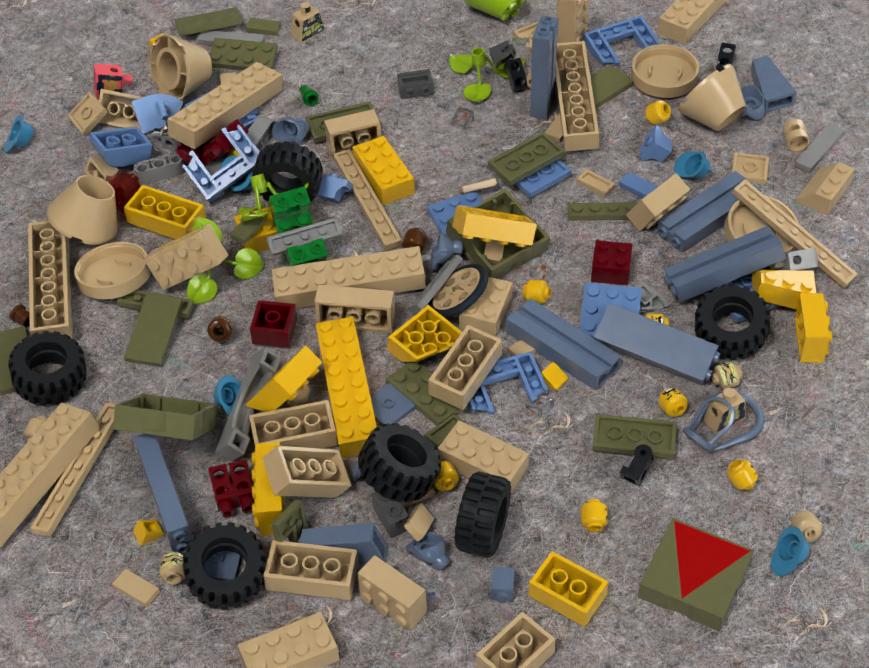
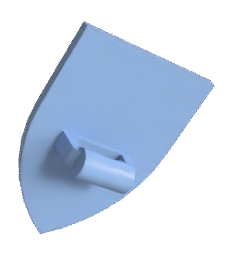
(155, 110)

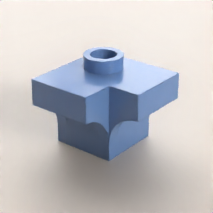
(655, 146)
(333, 188)

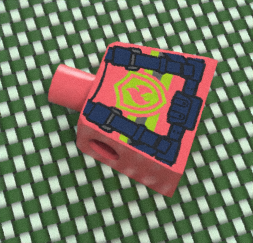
(109, 78)

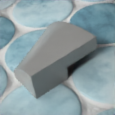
(650, 300)

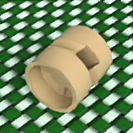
(796, 135)

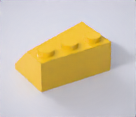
(783, 286)
(422, 336)
(286, 381)

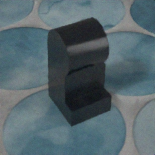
(725, 58)
(516, 74)
(639, 466)

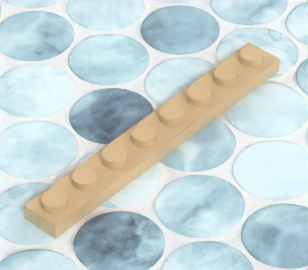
(368, 200)
(793, 232)
(74, 475)

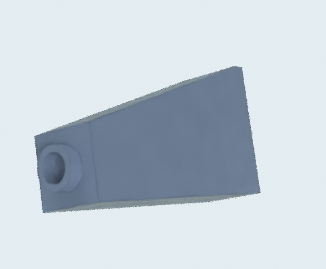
(772, 84)
(362, 537)

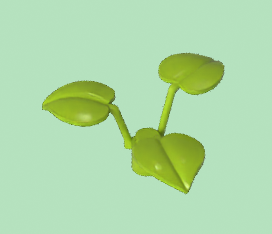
(463, 63)
(259, 186)
(246, 263)

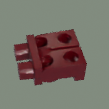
(220, 144)
(233, 494)

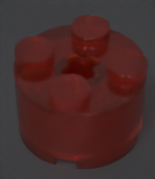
(125, 187)

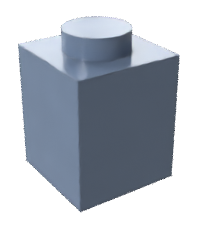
(502, 584)

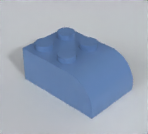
(121, 146)

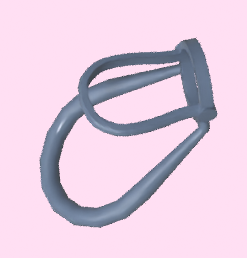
(737, 440)

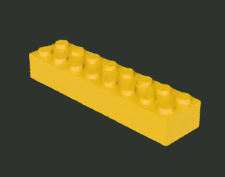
(346, 384)

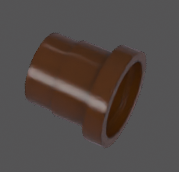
(20, 315)

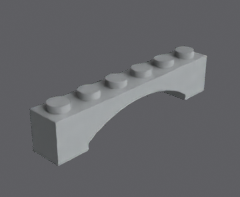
(235, 433)

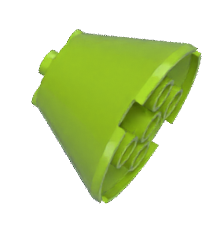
(498, 8)

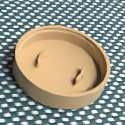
(665, 71)
(743, 220)
(112, 270)

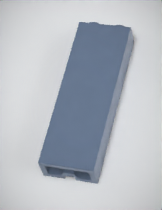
(543, 67)
(701, 214)
(724, 264)
(563, 343)
(657, 344)
(163, 492)

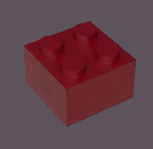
(611, 262)
(273, 324)

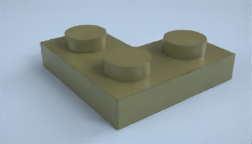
(290, 522)

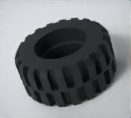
(293, 160)
(733, 300)
(47, 349)
(399, 462)
(482, 514)
(224, 539)

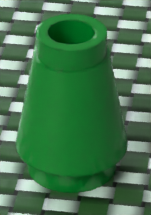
(308, 95)

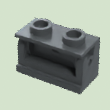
(502, 53)
(415, 84)
(390, 514)

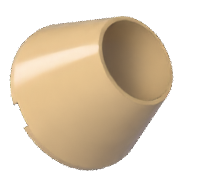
(178, 66)
(715, 100)
(85, 211)

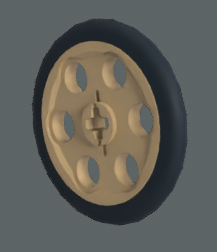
(460, 291)

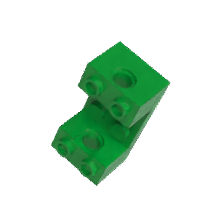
(291, 211)

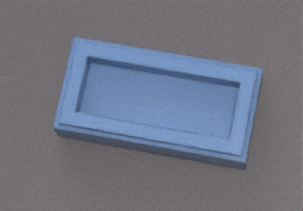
(636, 185)

